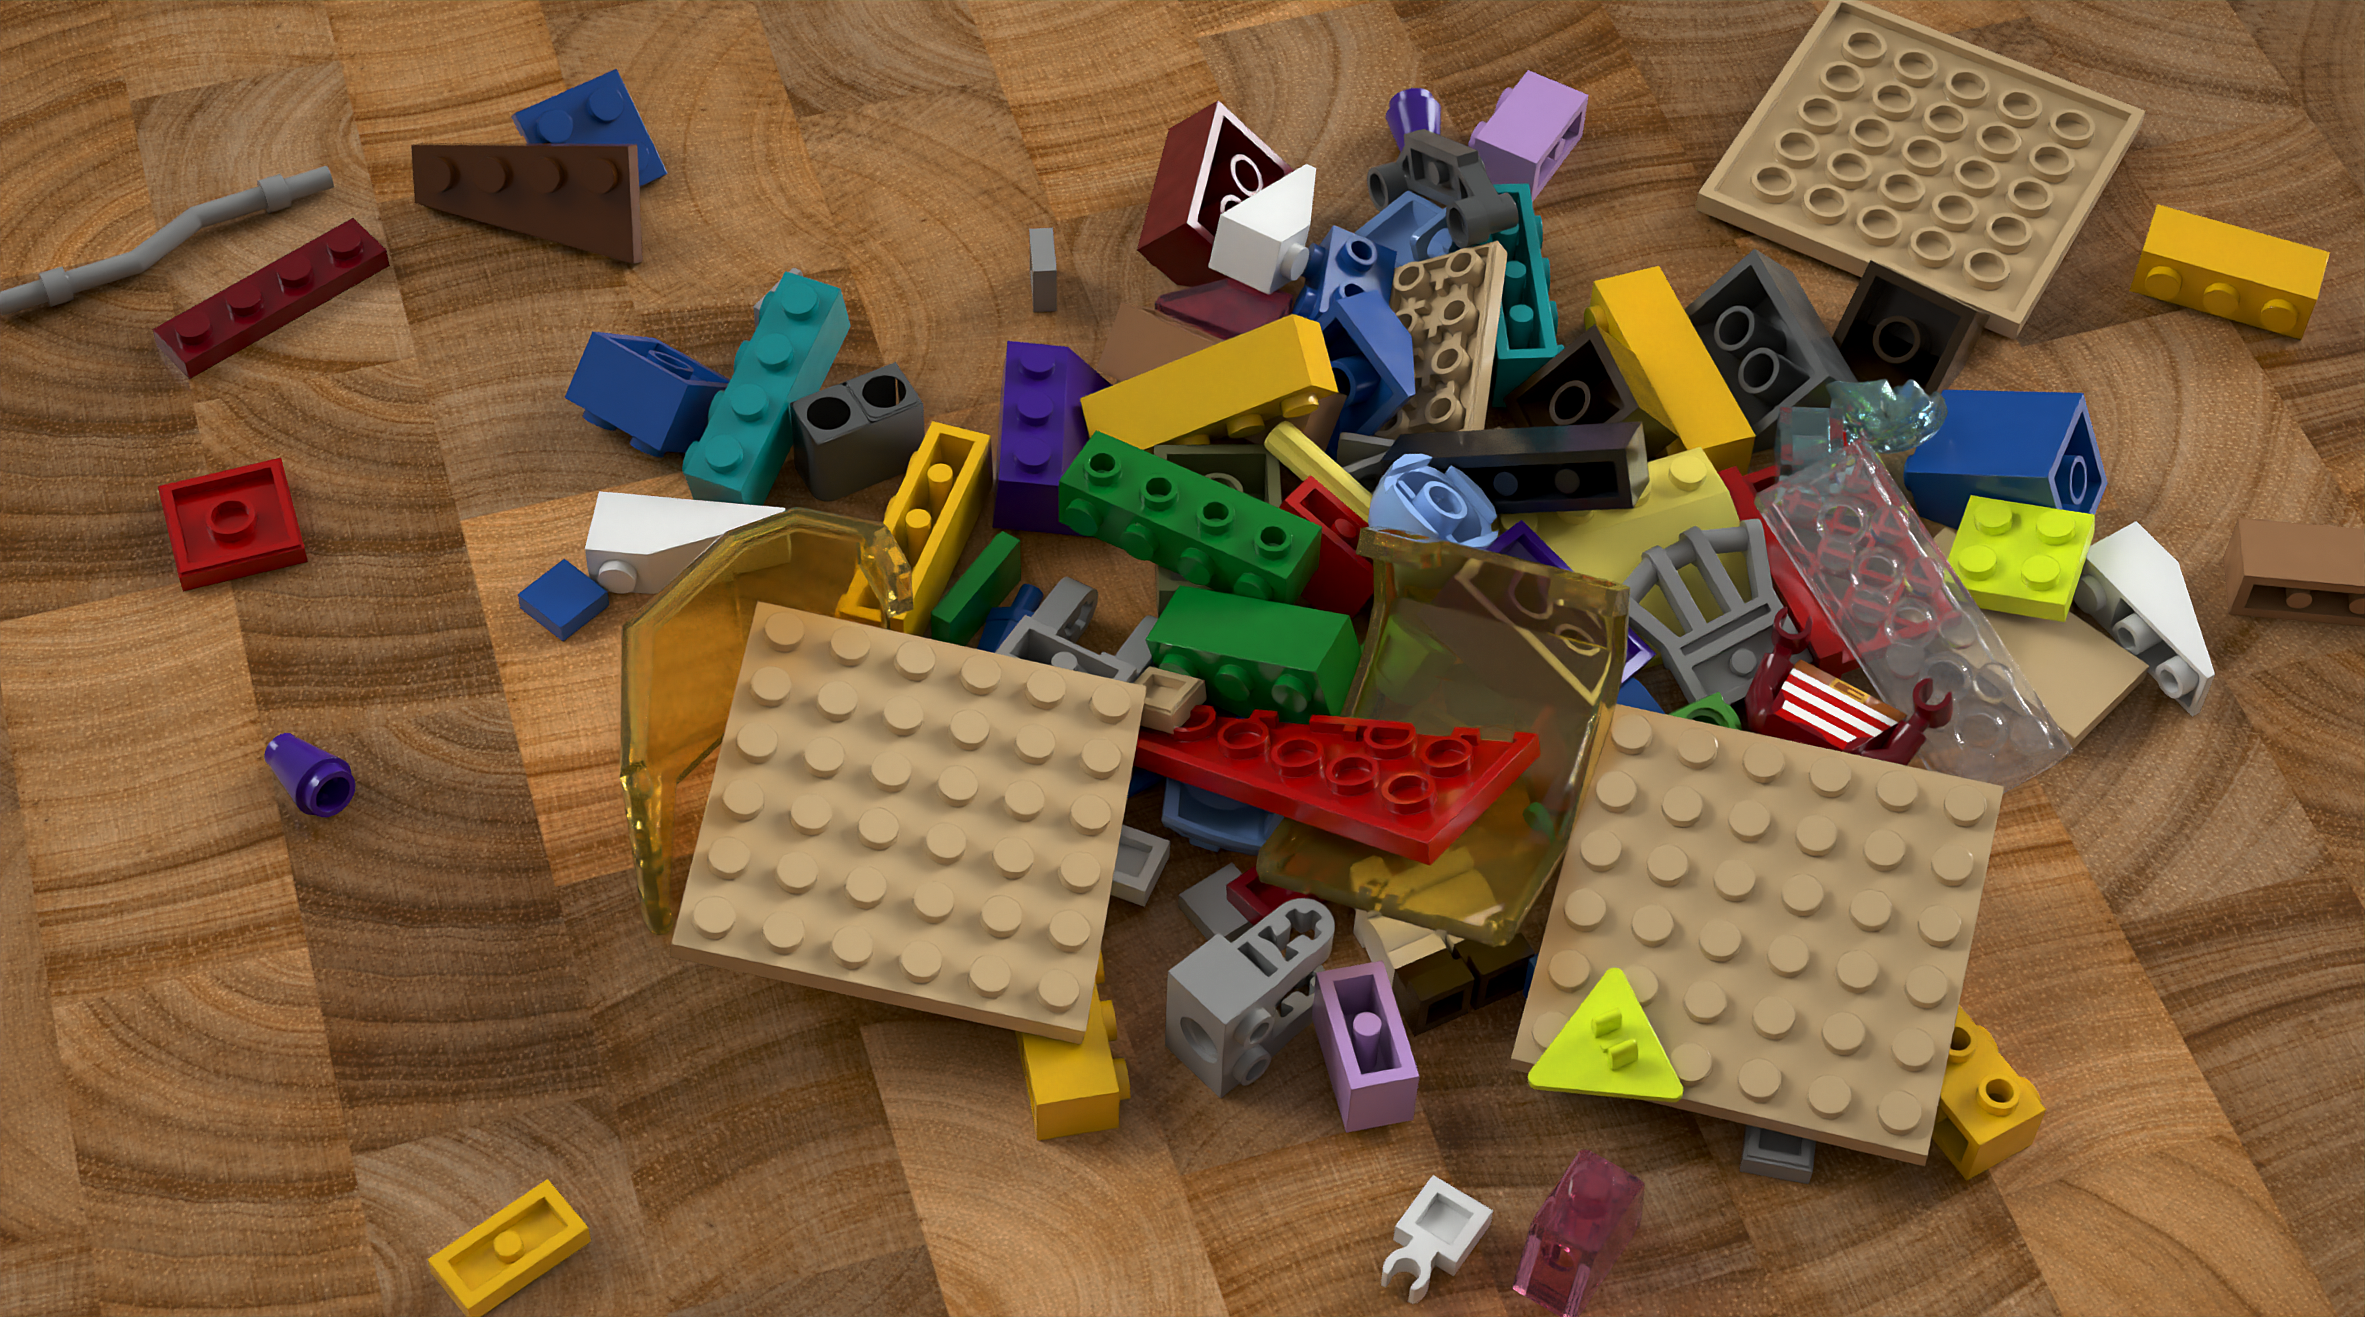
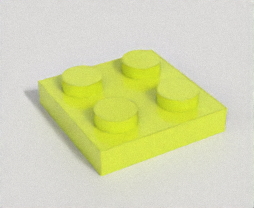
(2021, 556)

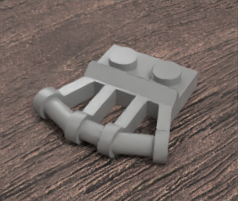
(1729, 648)

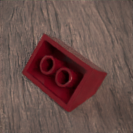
(1203, 172)

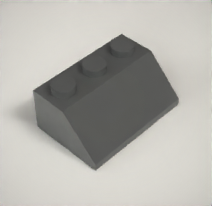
(1767, 343)

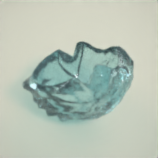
(1888, 417)

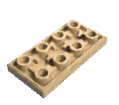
(1453, 321)
(2067, 663)

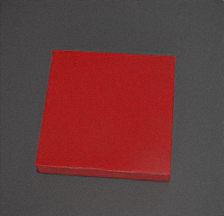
(232, 524)

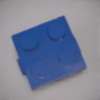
(592, 114)

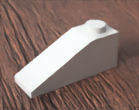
(1267, 234)
(649, 540)

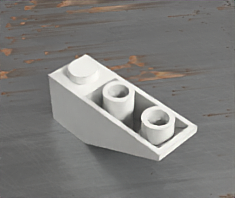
(2146, 608)

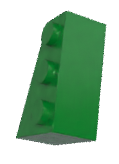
(1258, 653)

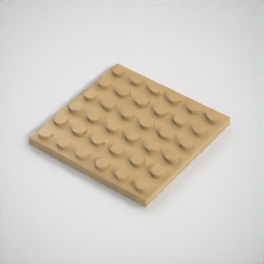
(1922, 160)
(913, 824)
(1779, 922)

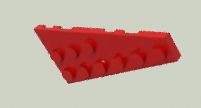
(1345, 773)

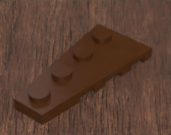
(549, 191)

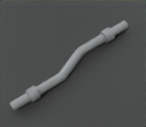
(59, 285)

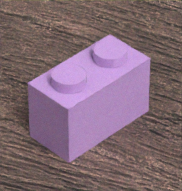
(1530, 132)
(1365, 1046)

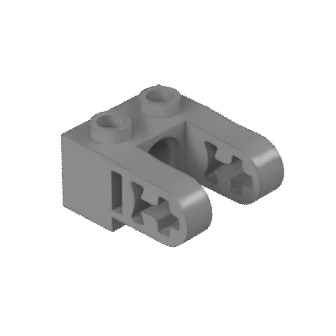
(1059, 623)
(1227, 995)

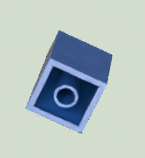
(2008, 449)

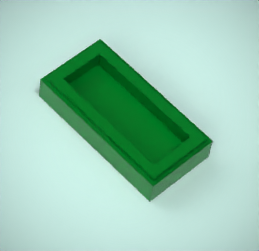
(978, 591)

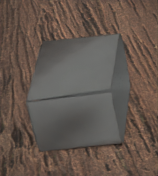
(856, 433)

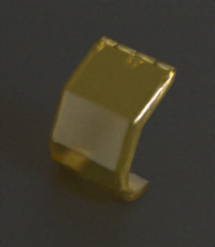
(690, 645)
(1489, 648)

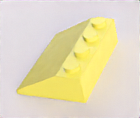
(1610, 542)

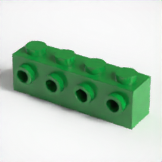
(1187, 522)

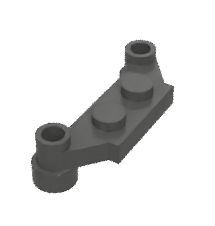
(1451, 176)

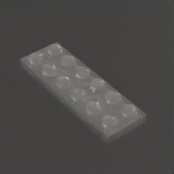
(1910, 617)

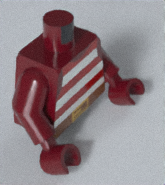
(1825, 712)

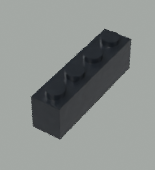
(1541, 465)

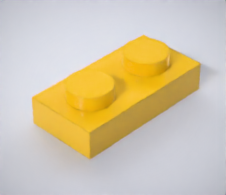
(509, 1250)

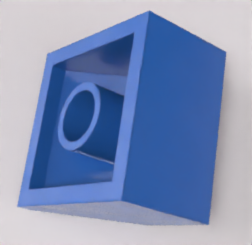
(1369, 363)
(644, 391)

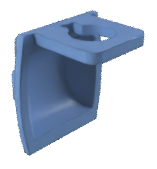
(1411, 228)
(1216, 820)

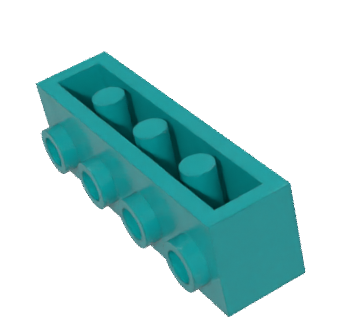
(1526, 315)
(751, 419)

